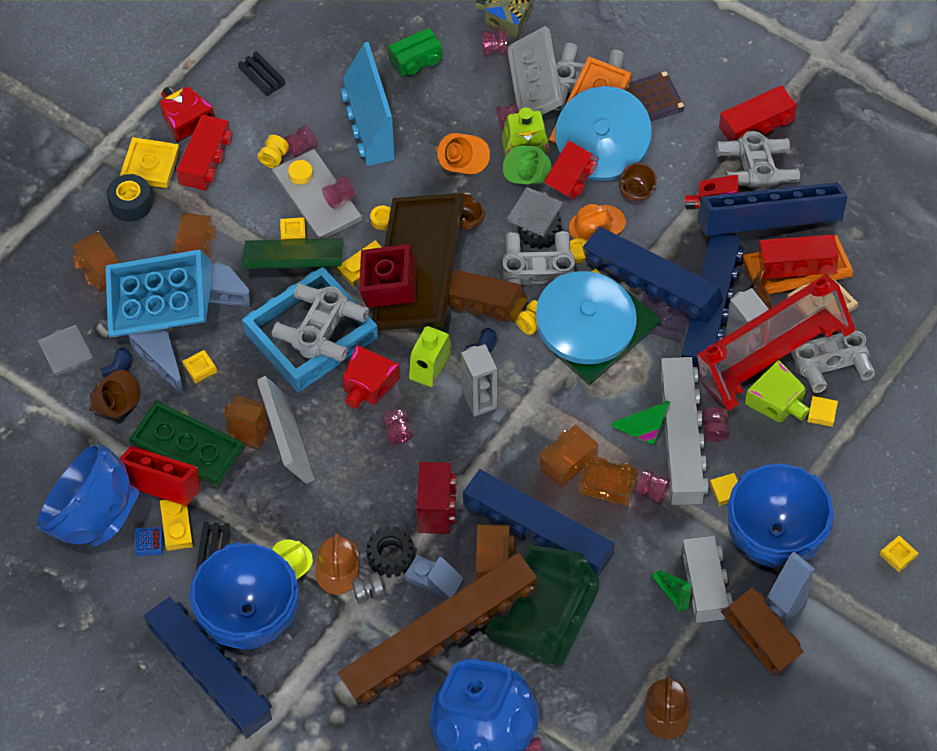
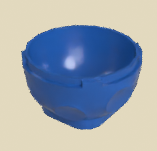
(89, 499)
(782, 500)
(241, 580)
(483, 709)

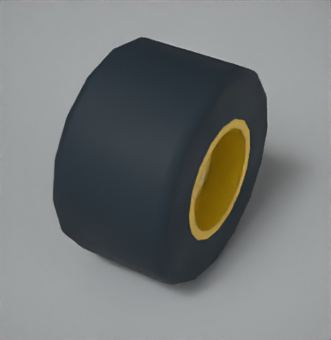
(129, 197)

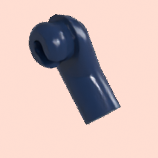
(487, 337)
(120, 362)

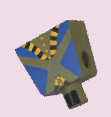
(506, 15)

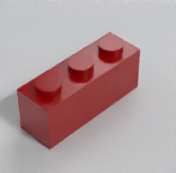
(758, 114)
(204, 152)
(798, 256)
(161, 475)

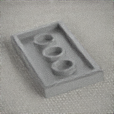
(535, 72)
(310, 199)
(285, 430)

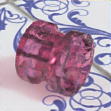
(503, 112)

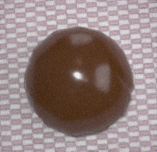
(637, 182)
(472, 213)

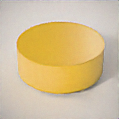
(300, 172)
(380, 217)
(577, 250)

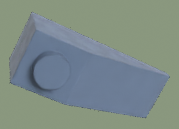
(157, 352)
(791, 588)

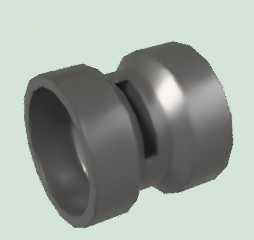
(367, 588)

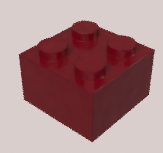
(388, 276)
(436, 498)

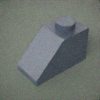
(228, 287)

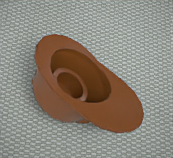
(337, 564)

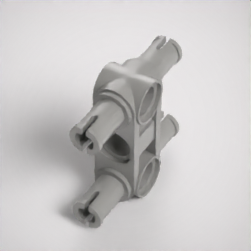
(569, 68)
(757, 161)
(537, 267)
(320, 322)
(831, 354)

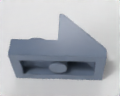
(436, 577)

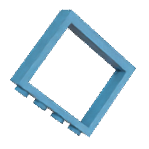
(316, 367)

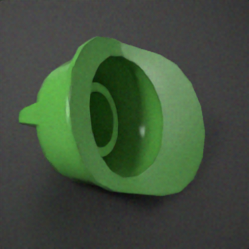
(526, 165)

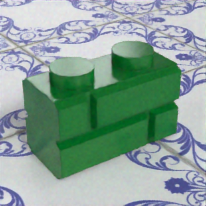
(415, 52)

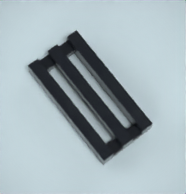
(251, 61)
(204, 538)

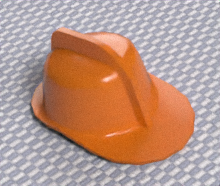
(463, 153)
(592, 217)

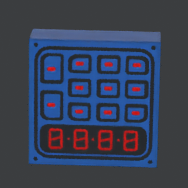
(149, 541)

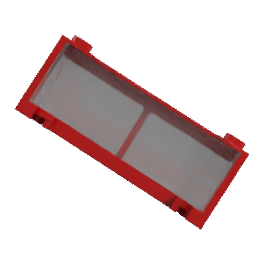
(772, 336)

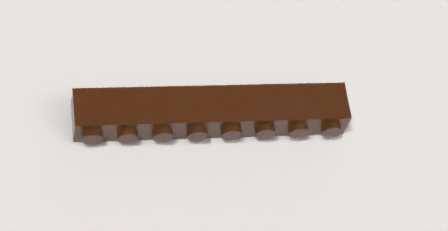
(438, 629)

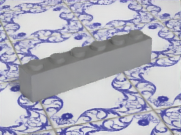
(682, 431)

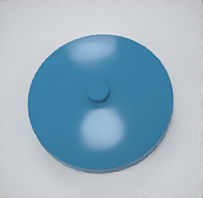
(609, 126)
(585, 317)

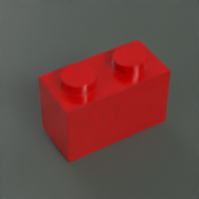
(572, 170)

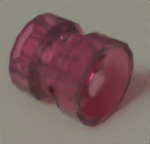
(494, 42)
(301, 141)
(338, 192)
(715, 421)
(396, 425)
(652, 485)

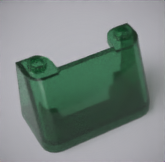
(552, 616)

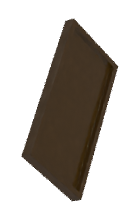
(432, 231)

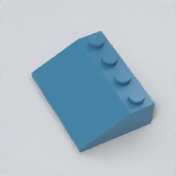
(368, 109)
(158, 293)

